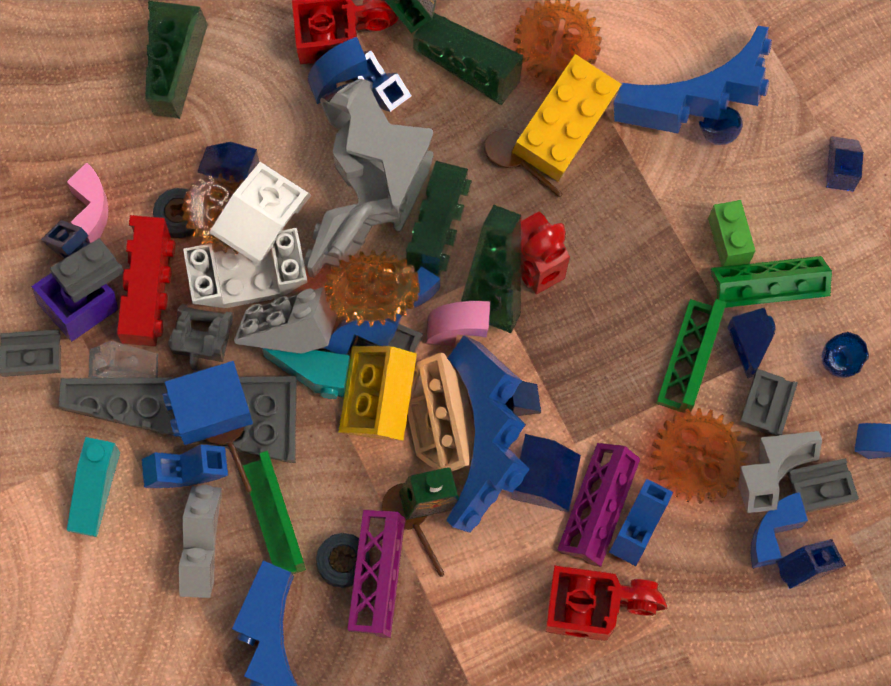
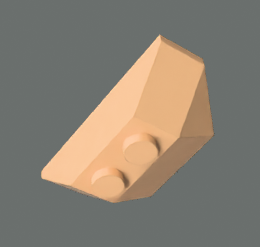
(440, 415)

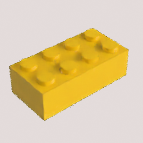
(566, 117)

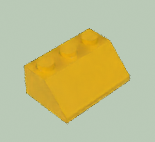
(377, 392)

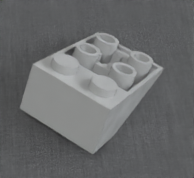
(289, 323)

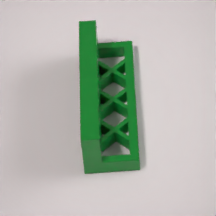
(771, 282)
(702, 353)
(273, 515)

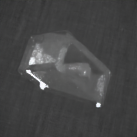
(122, 361)

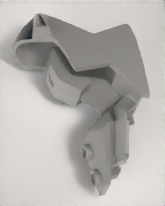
(381, 164)

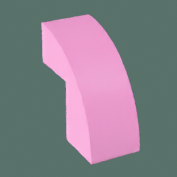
(89, 190)
(456, 319)

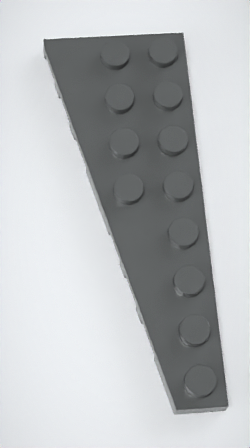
(141, 405)

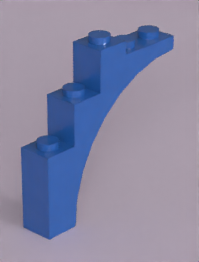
(669, 105)
(496, 428)
(262, 621)

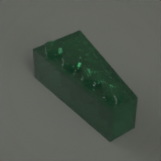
(172, 54)
(470, 57)
(438, 218)
(497, 268)

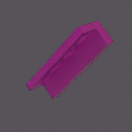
(605, 503)
(387, 577)

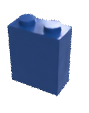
(207, 403)

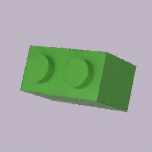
(731, 233)

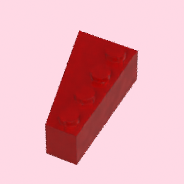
(145, 281)

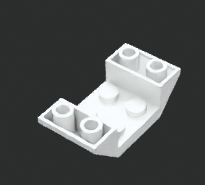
(259, 212)
(236, 280)

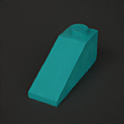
(317, 370)
(92, 486)

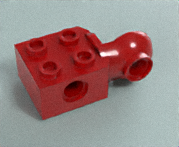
(328, 23)
(542, 253)
(588, 602)

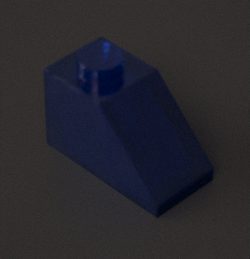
(229, 160)
(844, 164)
(751, 337)
(810, 563)

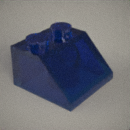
(550, 475)

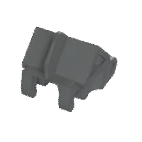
(200, 344)

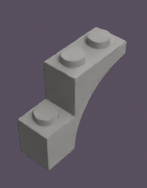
(777, 457)
(199, 542)

